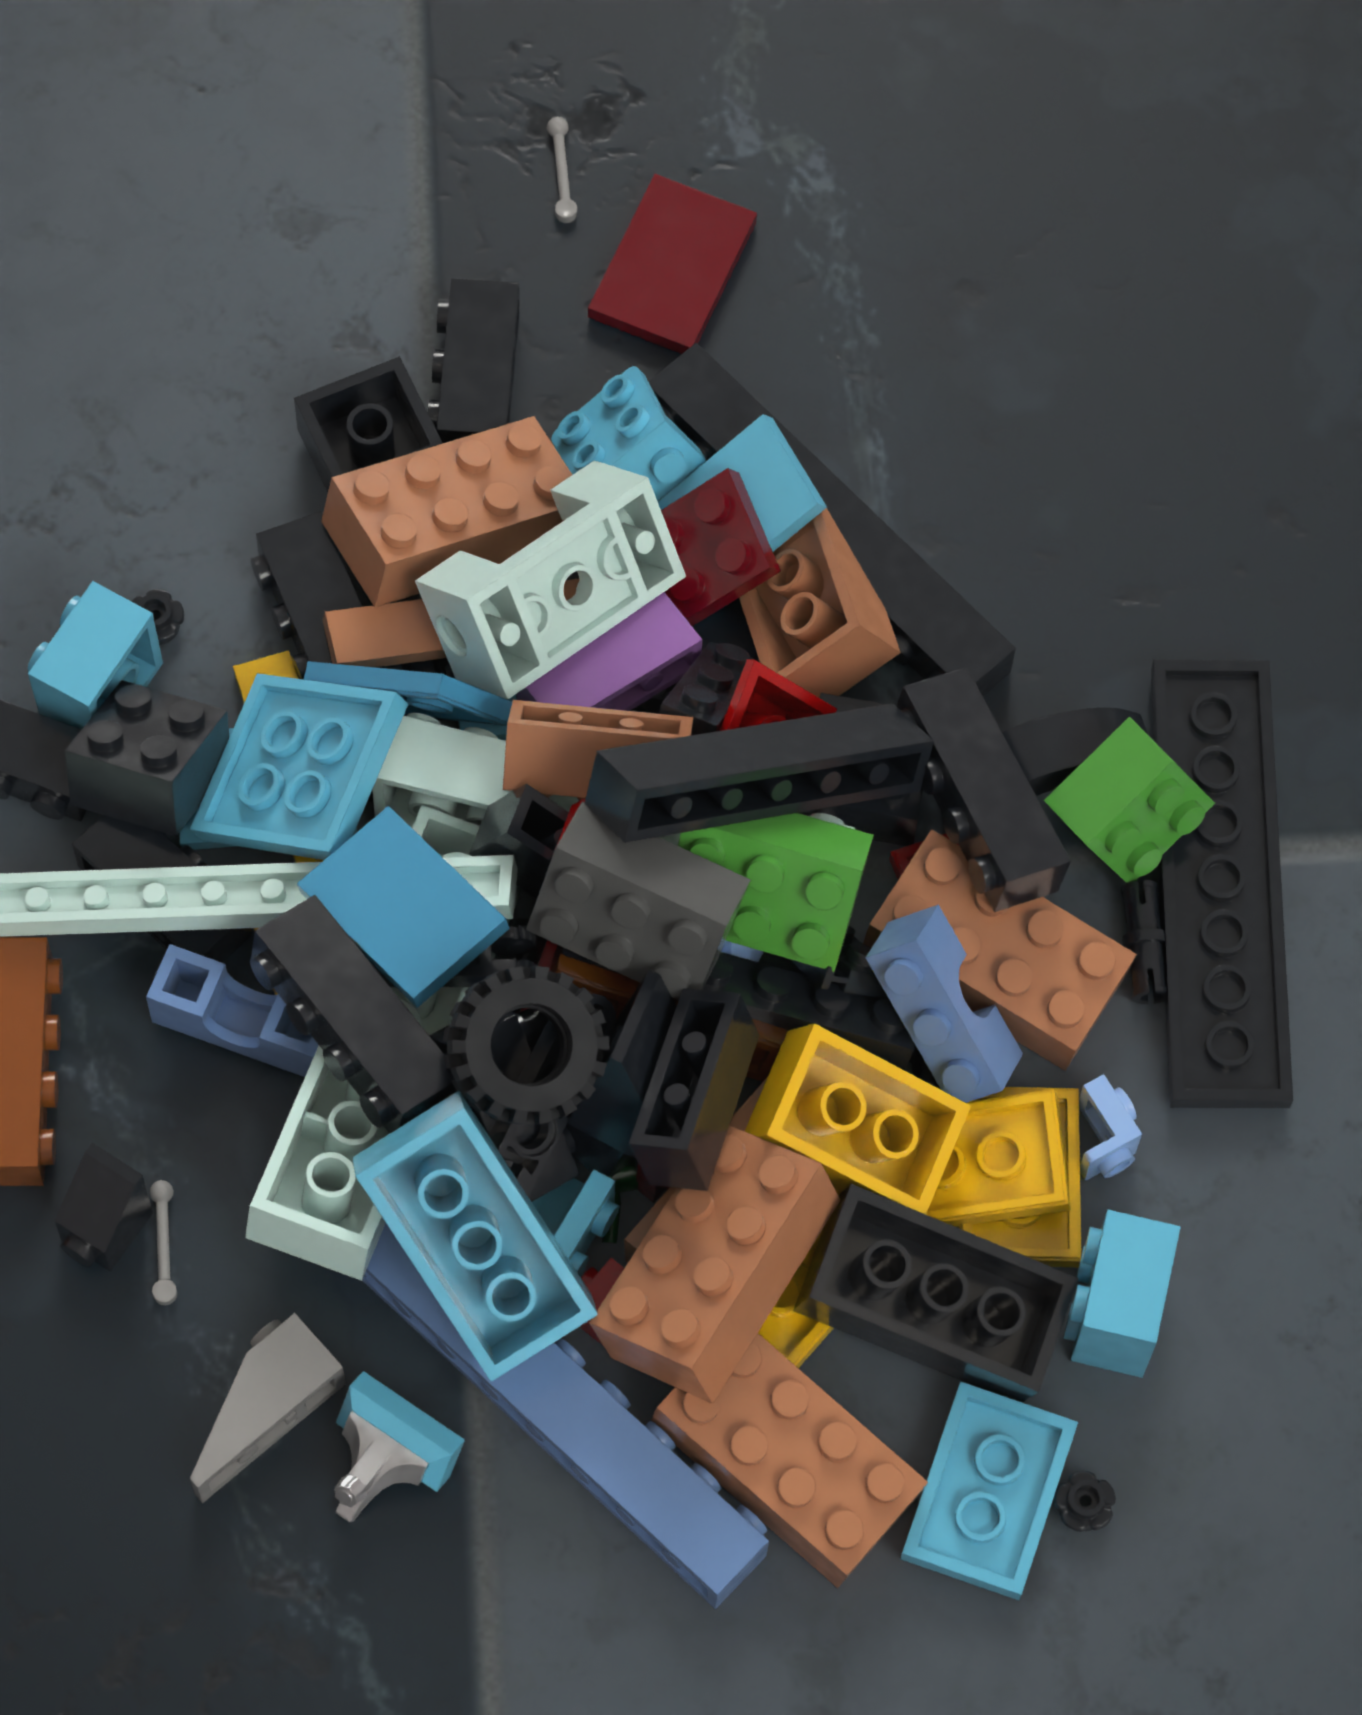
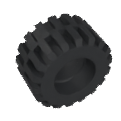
(579, 1039)

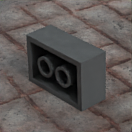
(636, 904)

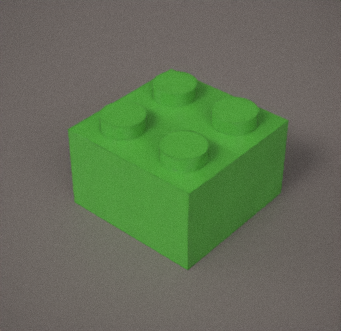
(1130, 802)

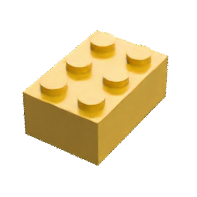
(858, 1117)

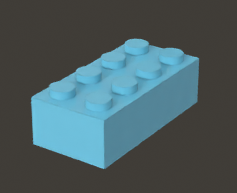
(474, 1236)

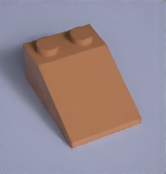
(819, 614)

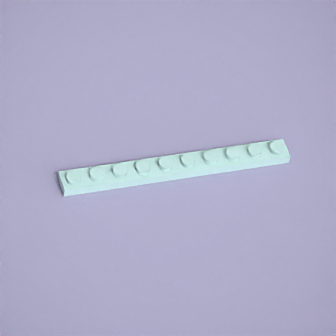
(190, 896)

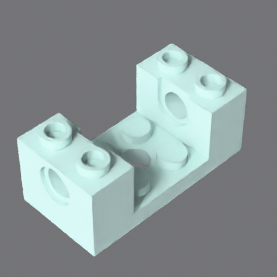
(512, 619)

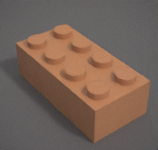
(464, 495)
(1028, 960)
(716, 1265)
(794, 1460)

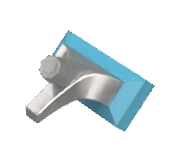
(389, 1445)

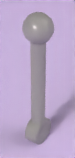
(565, 208)
(164, 1289)

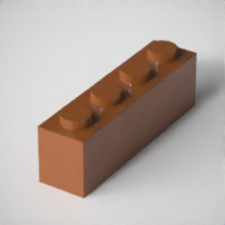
(26, 1036)

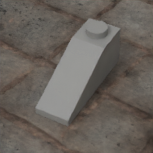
(273, 1391)

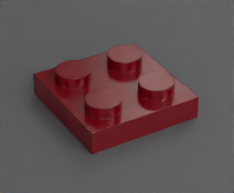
(717, 546)

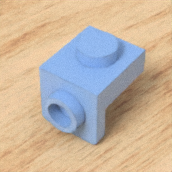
(1112, 1120)

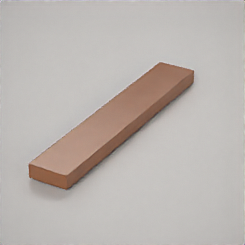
(388, 633)

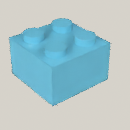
(95, 648)
(1127, 1285)

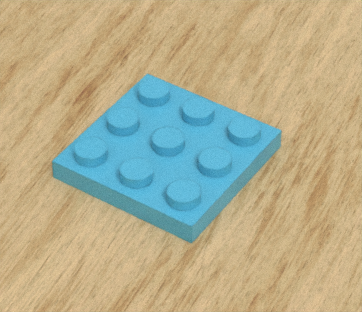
(299, 766)

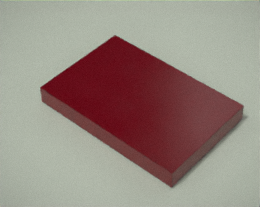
(672, 264)

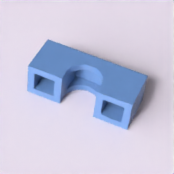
(919, 971)
(208, 1004)

